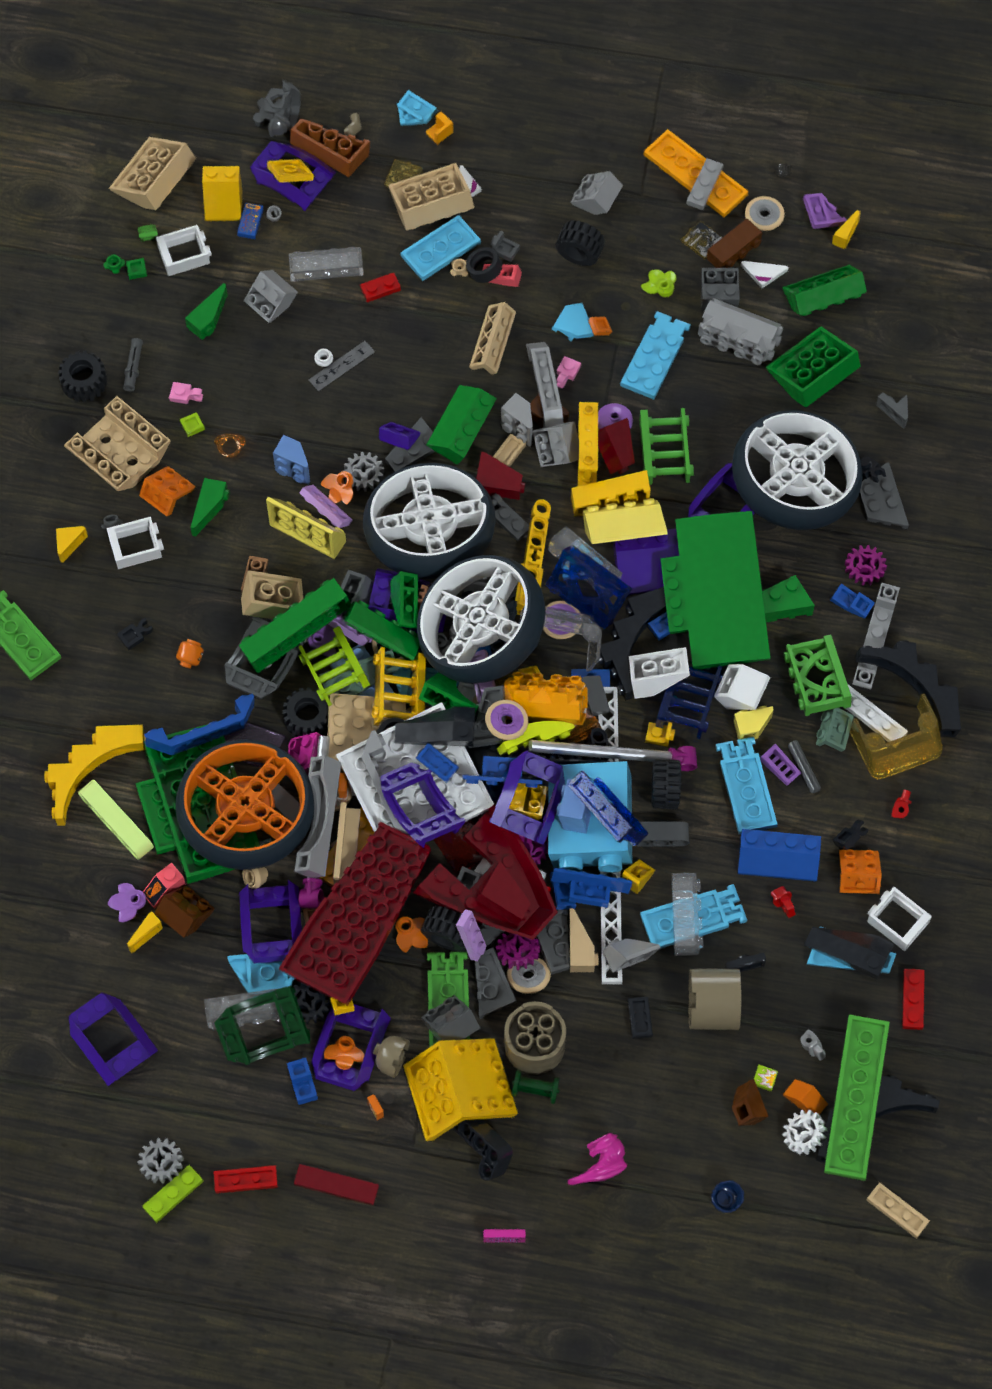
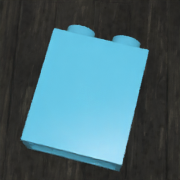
(598, 846)

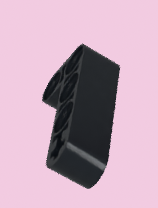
(602, 740)
(488, 1144)

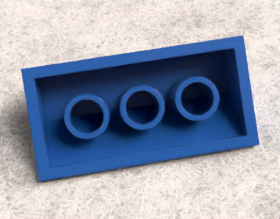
(779, 855)

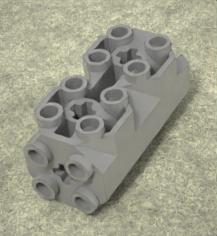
(736, 328)

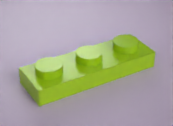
(172, 1193)

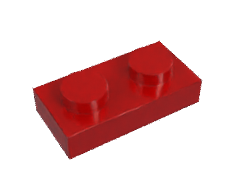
(380, 287)

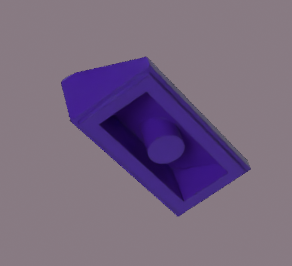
(398, 435)

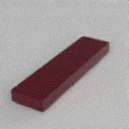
(336, 1184)

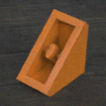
(805, 1097)

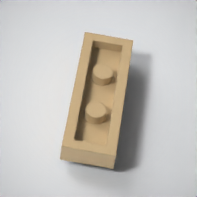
(898, 1210)

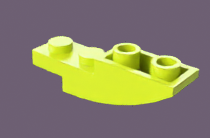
(537, 731)

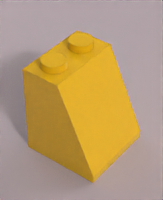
(222, 193)

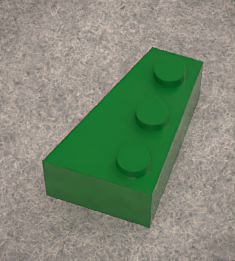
(787, 600)

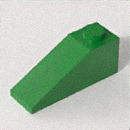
(205, 316)
(209, 503)
(405, 599)

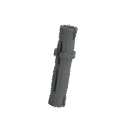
(132, 366)

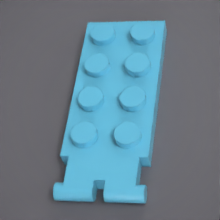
(655, 356)
(746, 785)
(716, 914)

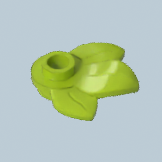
(660, 283)

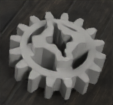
(373, 469)
(168, 1164)

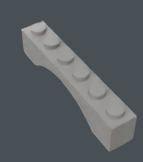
(324, 779)

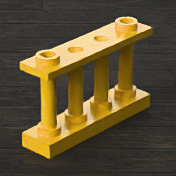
(588, 443)
(416, 682)

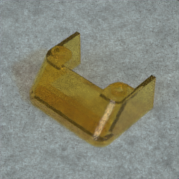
(902, 753)

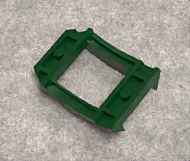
(289, 1014)

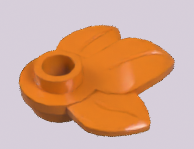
(339, 490)
(411, 936)
(344, 1053)

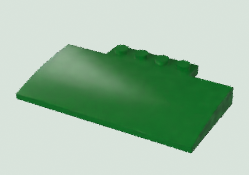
(717, 590)
(159, 808)

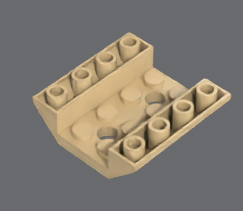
(130, 439)

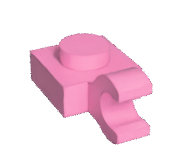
(567, 370)
(183, 392)

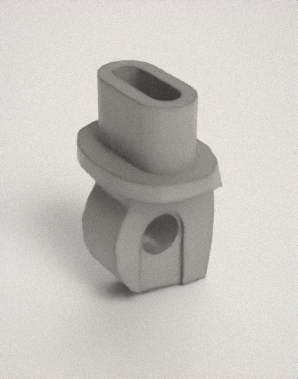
(814, 1046)

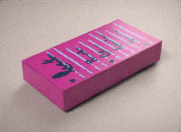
(504, 1235)

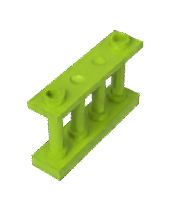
(351, 664)

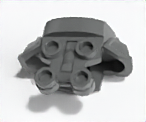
(283, 113)

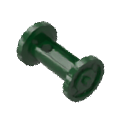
(535, 1086)

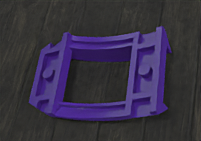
(309, 190)
(724, 475)
(381, 596)
(521, 823)
(433, 827)
(269, 897)
(360, 1018)
(125, 1060)

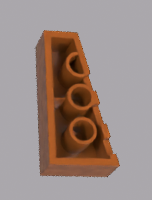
(329, 146)

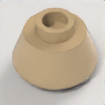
(255, 877)

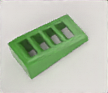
(147, 232)

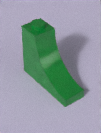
(444, 690)

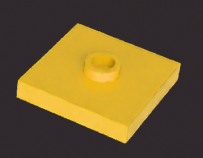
(290, 170)

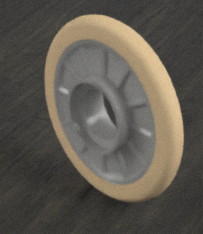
(769, 204)
(529, 985)

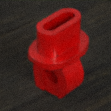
(903, 802)
(782, 899)

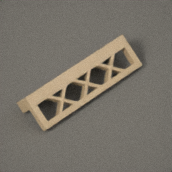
(496, 336)
(346, 840)

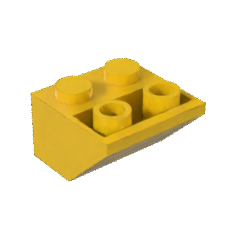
(529, 800)

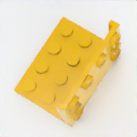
(458, 1084)

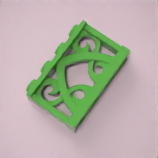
(829, 654)

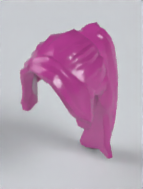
(610, 1161)

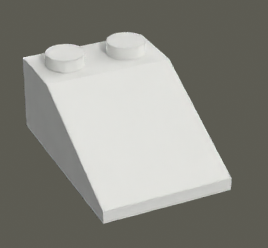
(657, 671)

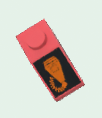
(162, 884)

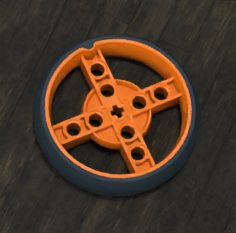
(204, 772)

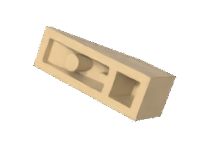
(581, 947)

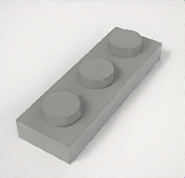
(704, 184)

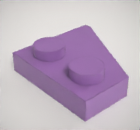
(821, 212)

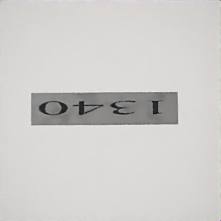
(341, 365)

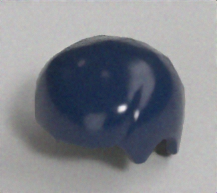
(727, 1196)

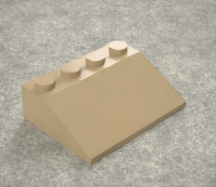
(153, 172)
(431, 196)

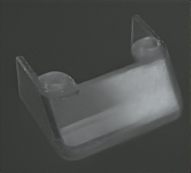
(577, 624)

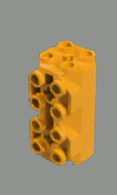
(550, 699)

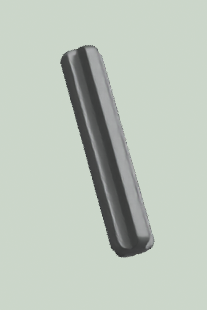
(804, 766)

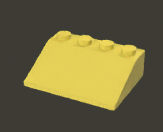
(624, 521)
(305, 527)

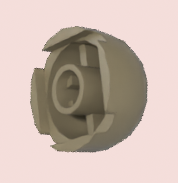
(391, 1054)

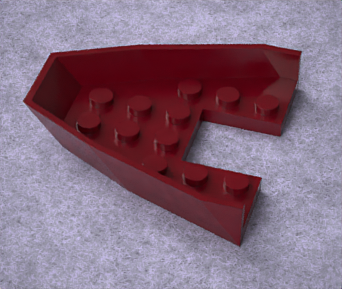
(495, 846)

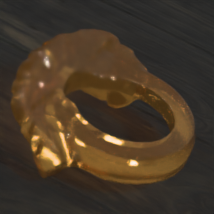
(239, 439)

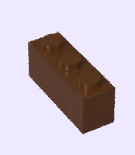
(734, 245)

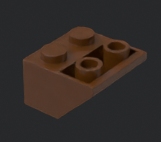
(183, 910)

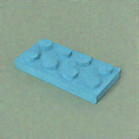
(440, 247)

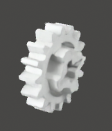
(806, 1133)

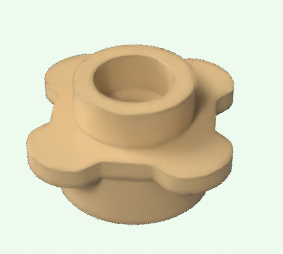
(459, 263)

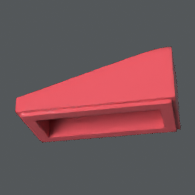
(512, 276)

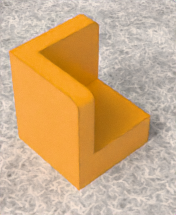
(441, 129)

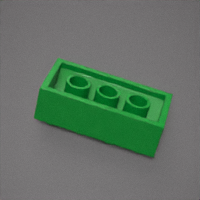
(825, 290)
(461, 422)
(381, 630)

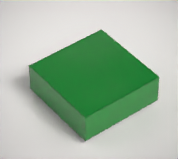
(136, 268)

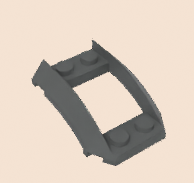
(249, 682)

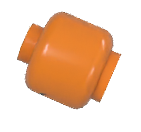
(189, 653)

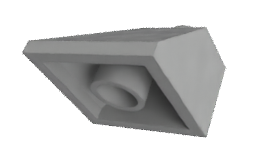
(628, 952)

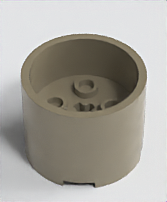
(714, 999)
(537, 1054)

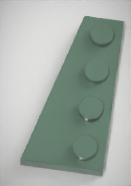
(369, 670)

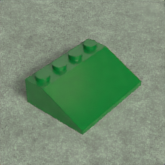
(814, 366)

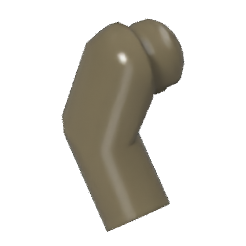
(355, 126)

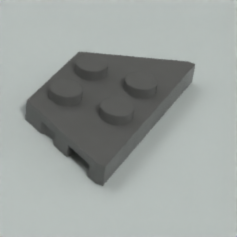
(882, 500)

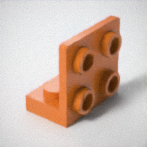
(164, 489)
(860, 871)

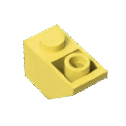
(752, 722)

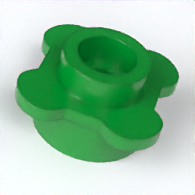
(114, 259)

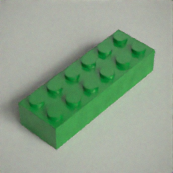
(295, 625)

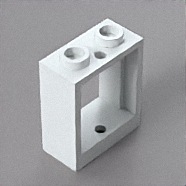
(179, 237)
(132, 528)
(907, 904)

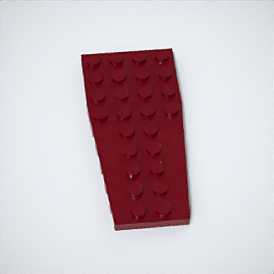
(356, 916)

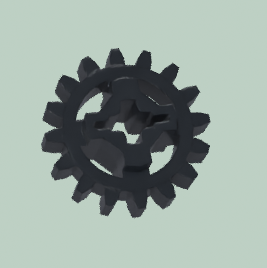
(316, 999)

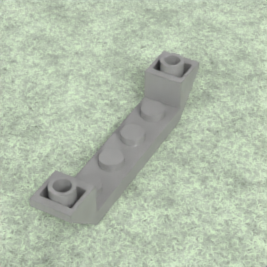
(546, 383)
(877, 632)
(374, 747)

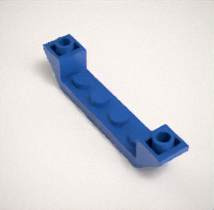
(158, 740)

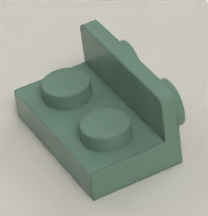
(834, 728)

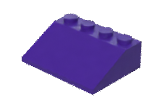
(641, 560)

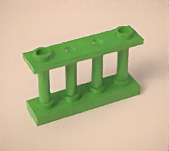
(650, 455)

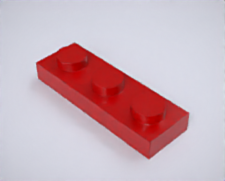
(913, 999)
(245, 1179)

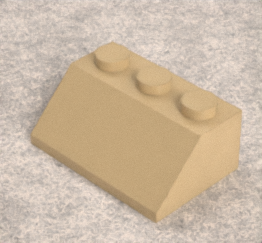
(269, 594)

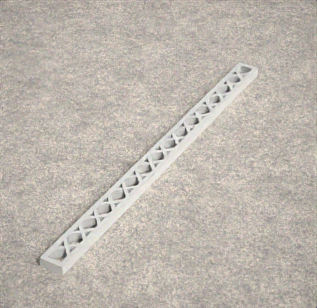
(611, 907)

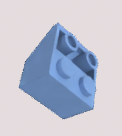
(291, 460)
(572, 811)

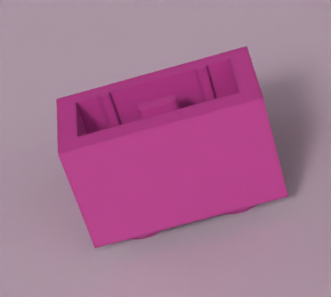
(304, 748)

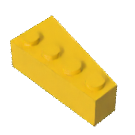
(615, 490)

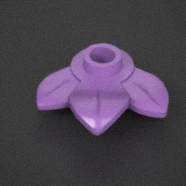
(324, 635)
(124, 902)

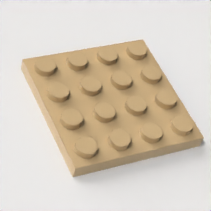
(352, 720)

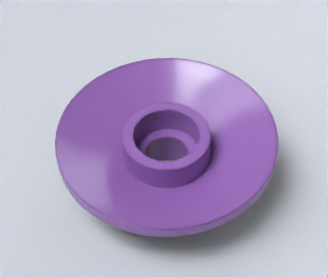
(613, 409)

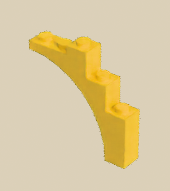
(107, 743)

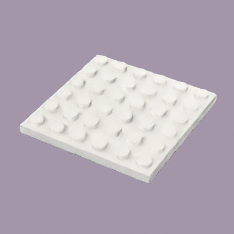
(466, 798)

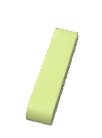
(115, 819)

